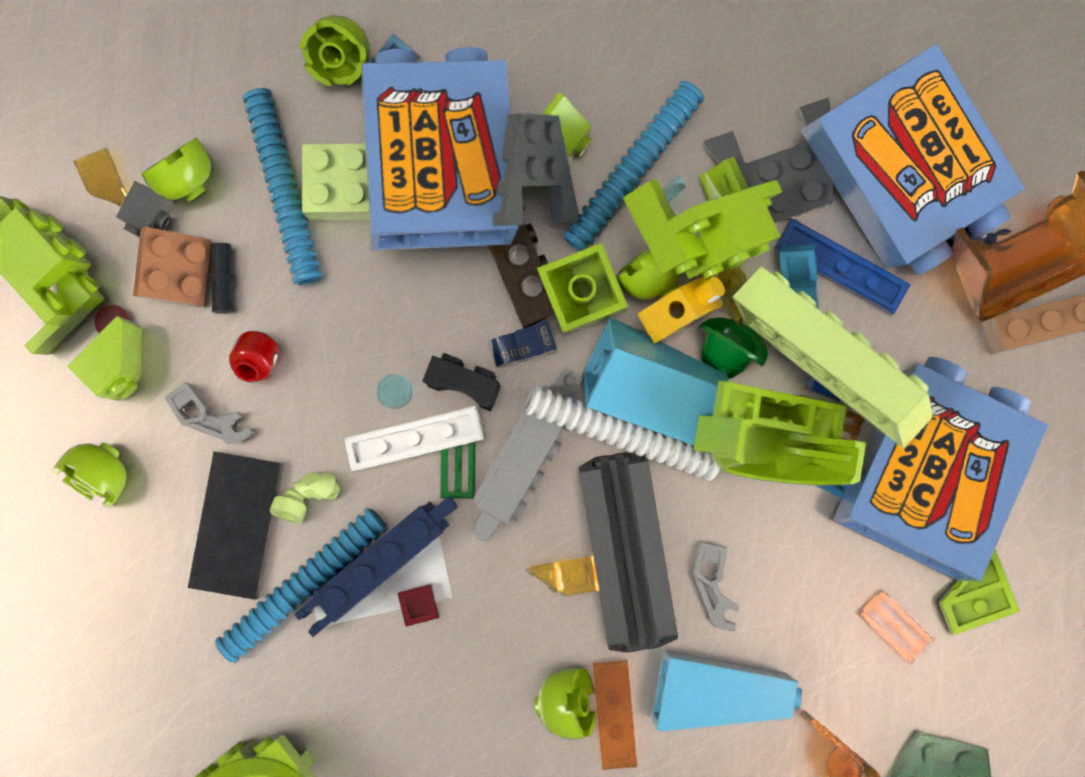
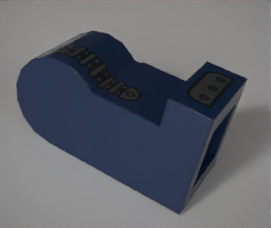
(523, 345)

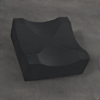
(450, 374)

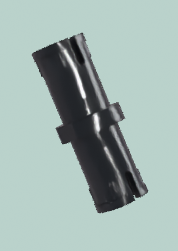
(221, 278)

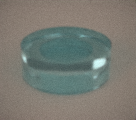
(674, 188)
(394, 391)

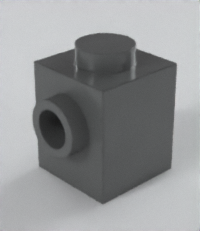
(144, 209)

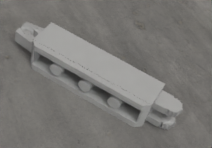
(520, 462)

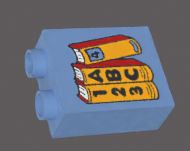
(435, 149)
(915, 162)
(953, 482)

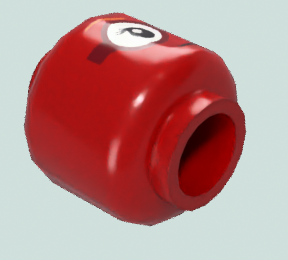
(253, 356)

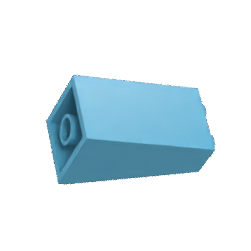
(649, 382)
(718, 693)

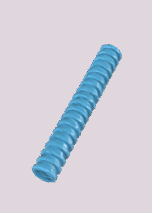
(634, 165)
(281, 185)
(300, 586)

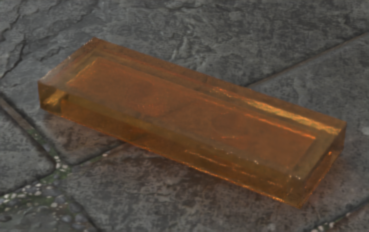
(614, 714)

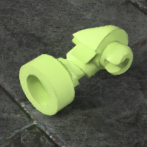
(313, 485)

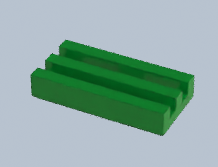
(458, 494)

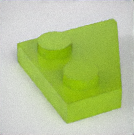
(979, 602)

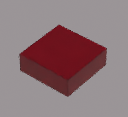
(418, 605)

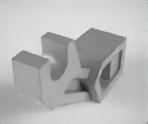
(218, 427)
(713, 600)

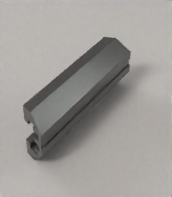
(628, 552)

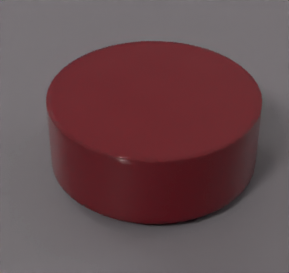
(108, 314)

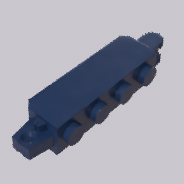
(378, 563)

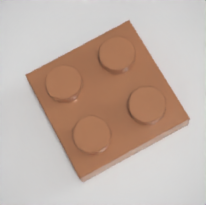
(172, 267)

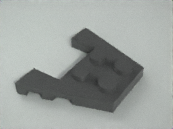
(535, 158)
(797, 170)

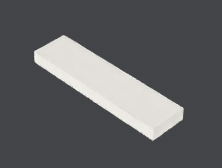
(414, 438)

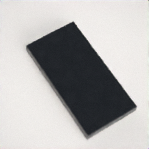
(235, 525)

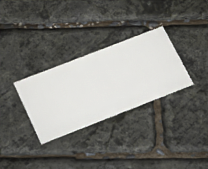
(422, 570)

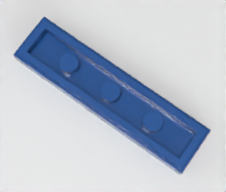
(848, 268)

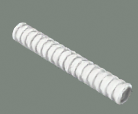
(620, 432)

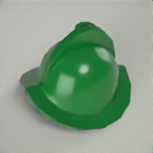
(731, 346)

